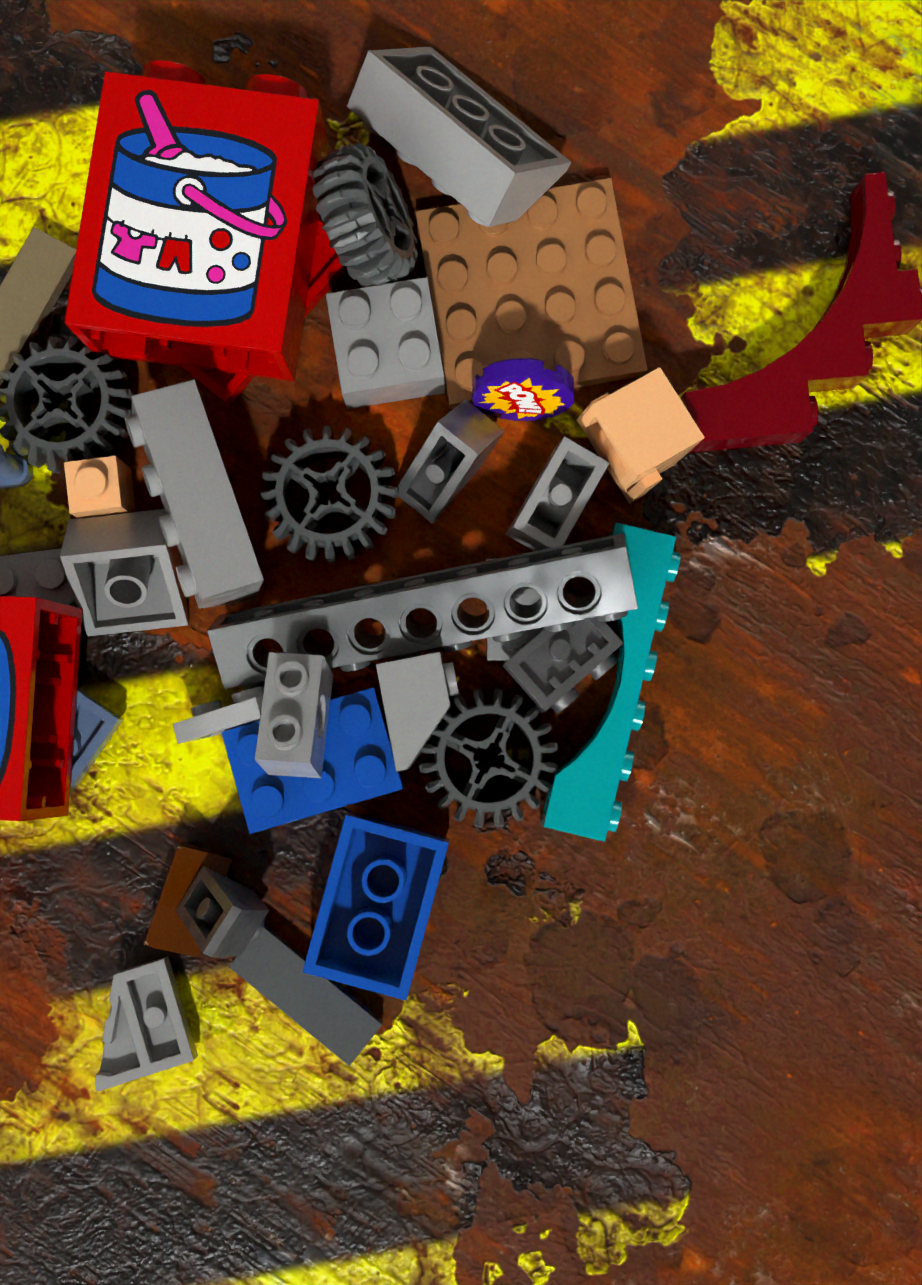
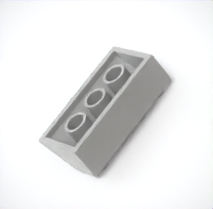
(455, 133)
(196, 496)

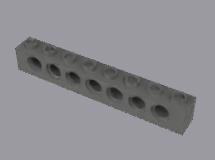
(602, 560)

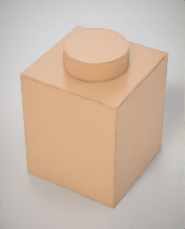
(99, 487)

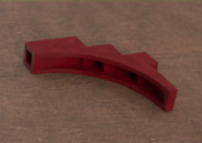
(868, 303)

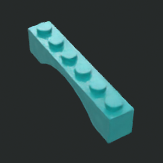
(587, 784)

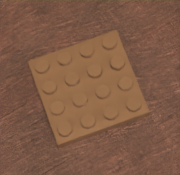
(533, 289)

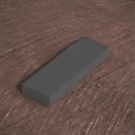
(309, 1000)

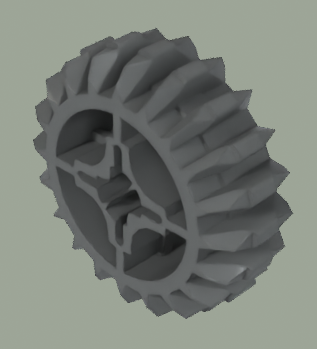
(365, 215)
(48, 418)
(341, 475)
(528, 777)

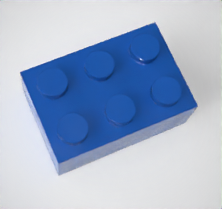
(355, 766)
(376, 905)

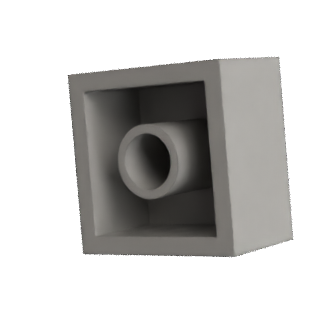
(386, 343)

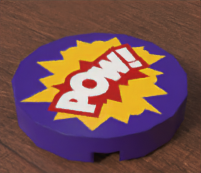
(523, 390)

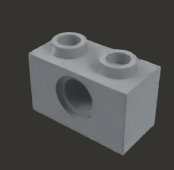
(557, 497)
(294, 715)

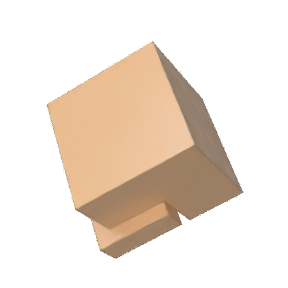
(640, 432)

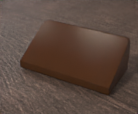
(167, 929)

